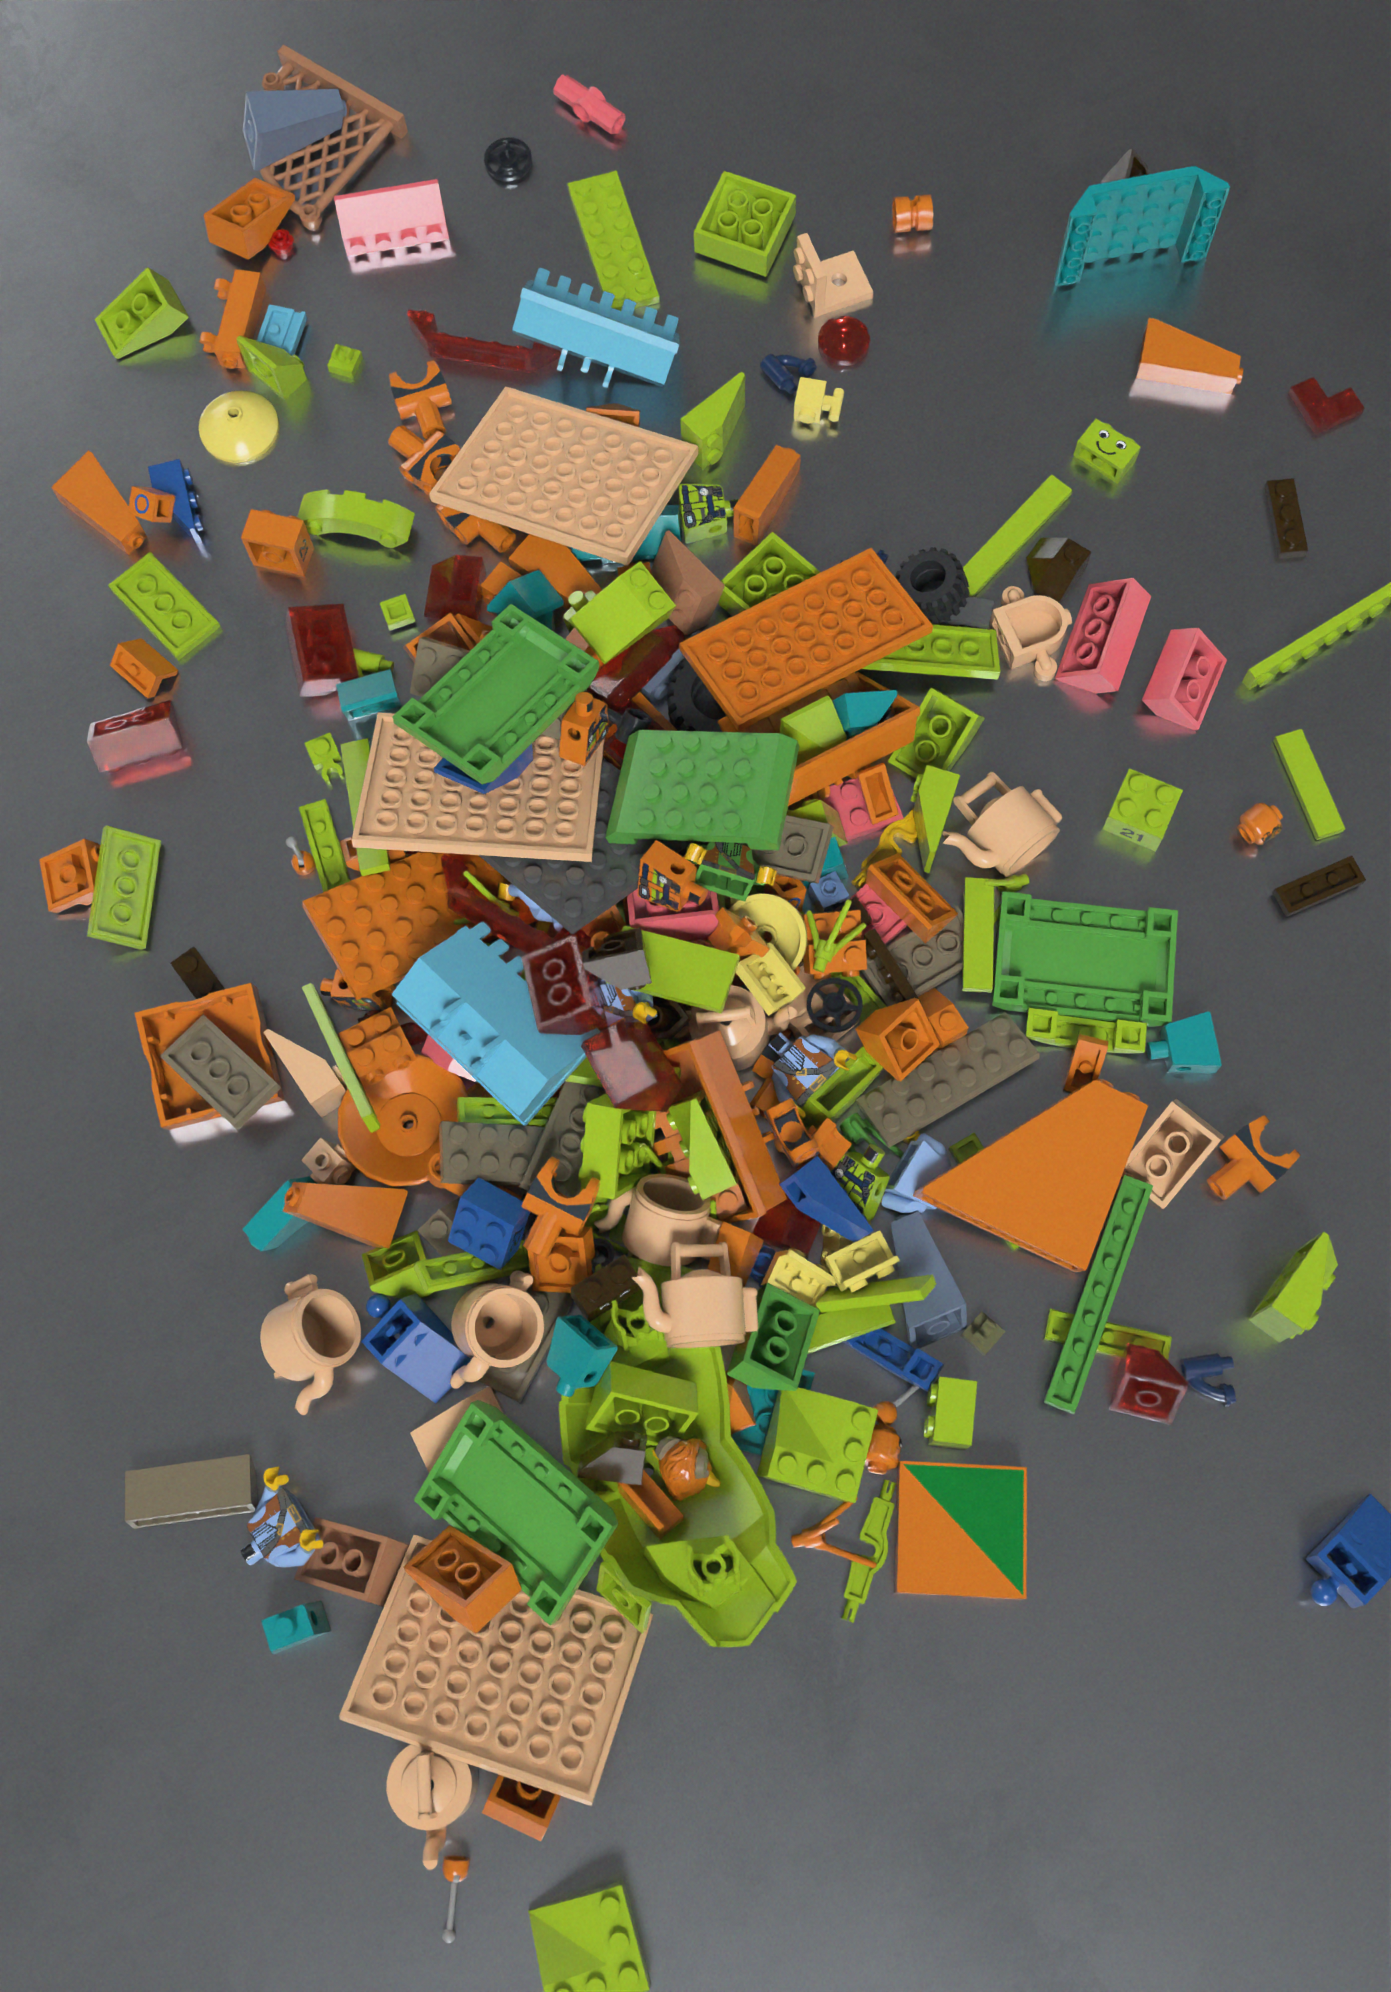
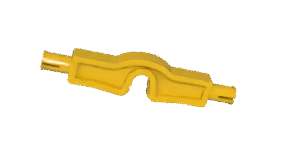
(887, 847)

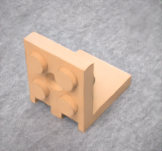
(818, 276)

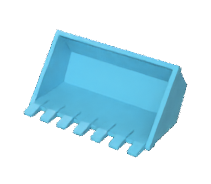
(596, 330)
(487, 1021)

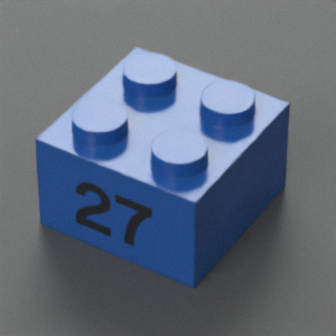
(488, 1223)

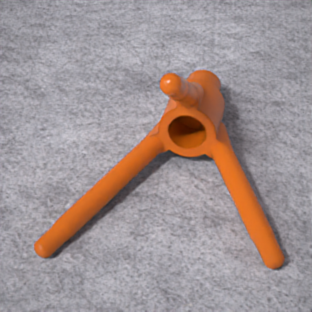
(816, 1537)

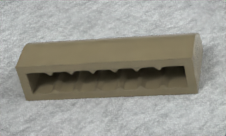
(190, 1491)

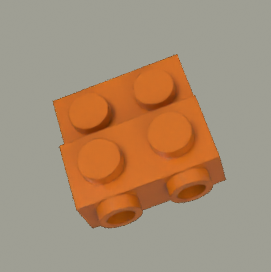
(70, 875)
(849, 958)
(377, 1047)
(566, 1264)

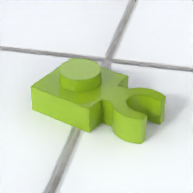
(325, 755)

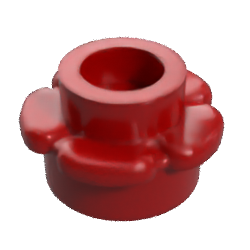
(284, 245)

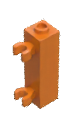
(240, 316)

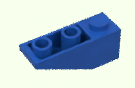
(175, 480)
(823, 1199)

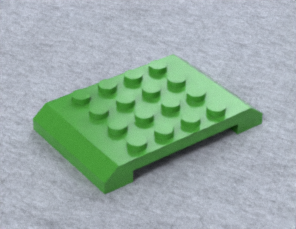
(499, 696)
(704, 787)
(1085, 960)
(518, 1505)

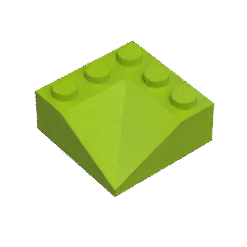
(744, 223)
(763, 574)
(704, 1145)
(615, 1146)
(1298, 1291)
(818, 1443)
(590, 1943)

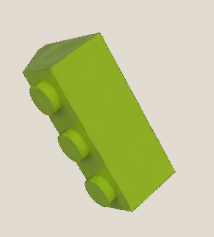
(642, 1403)

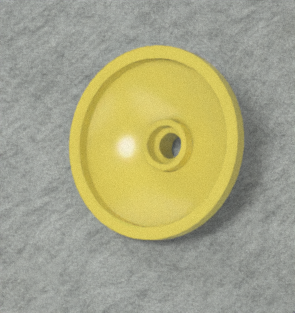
(239, 437)
(780, 919)

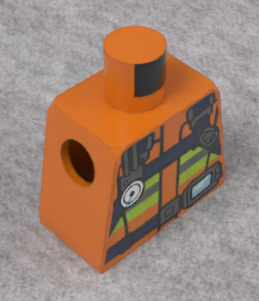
(587, 721)
(668, 878)
(341, 993)

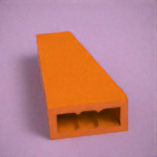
(1186, 360)
(765, 495)
(96, 500)
(556, 564)
(353, 1211)
(742, 1251)

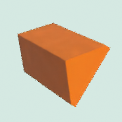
(910, 896)

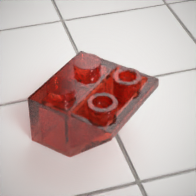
(456, 587)
(788, 1228)

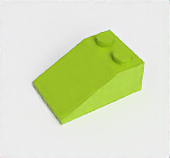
(141, 314)
(714, 421)
(623, 613)
(940, 735)
(933, 800)

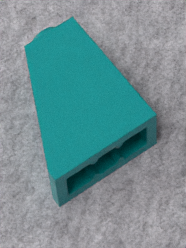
(272, 1225)

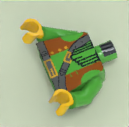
(728, 868)

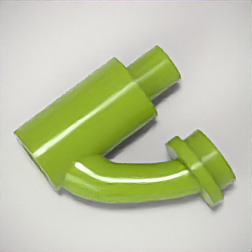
(371, 662)

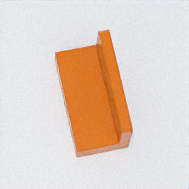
(142, 666)
(651, 1505)

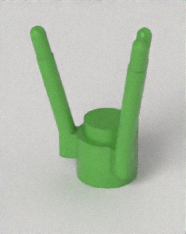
(859, 1129)

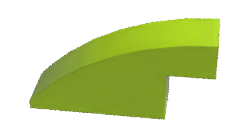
(841, 1090)

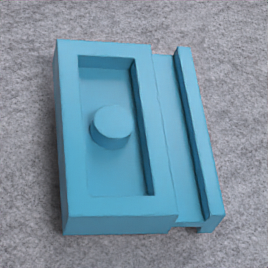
(282, 328)

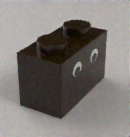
(610, 1283)

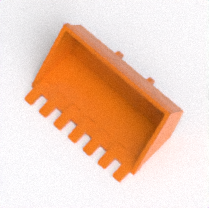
(851, 755)
(708, 1067)

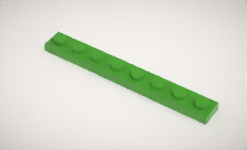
(1098, 1295)

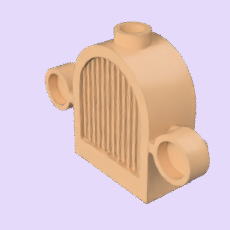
(1030, 630)

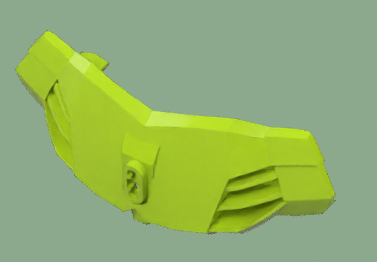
(724, 1555)

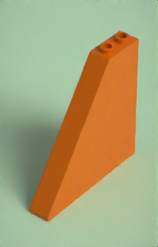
(1049, 1176)

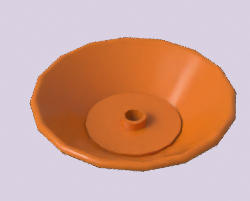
(397, 1154)

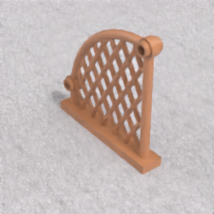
(357, 100)

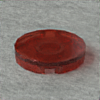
(843, 341)

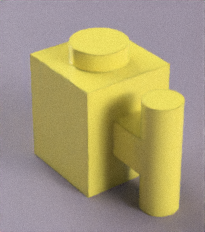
(812, 400)

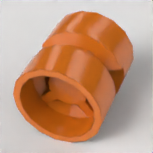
(912, 213)

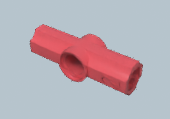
(589, 104)

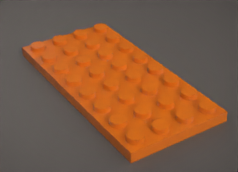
(805, 638)
(395, 916)

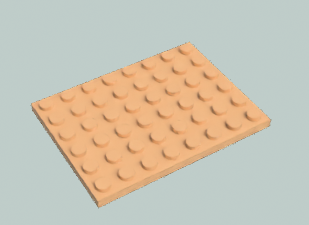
(565, 475)
(536, 816)
(506, 1699)

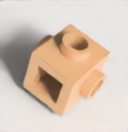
(328, 1163)

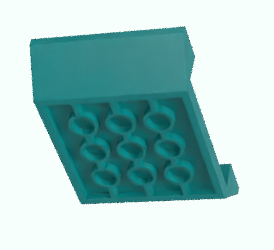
(1142, 215)

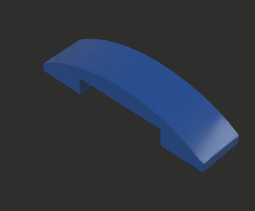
(898, 1357)

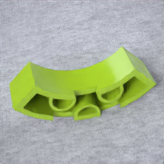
(356, 515)

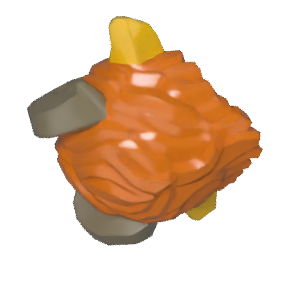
(684, 1466)

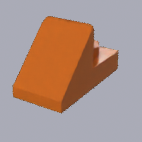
(1085, 1062)

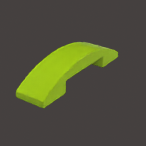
(1063, 1031)

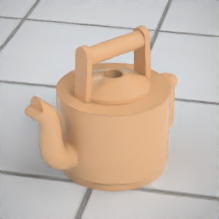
(1009, 828)
(749, 1027)
(659, 1214)
(701, 1305)
(310, 1337)
(511, 1338)
(425, 1809)

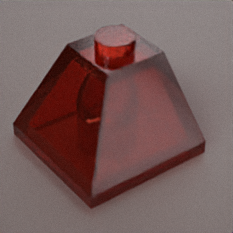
(1147, 1385)

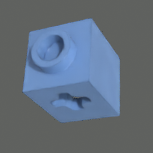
(828, 893)

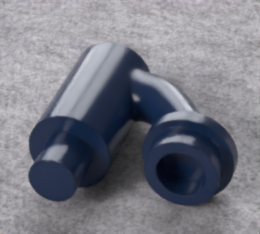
(775, 369)
(1209, 1365)

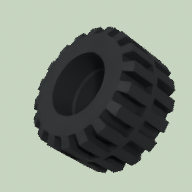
(932, 567)

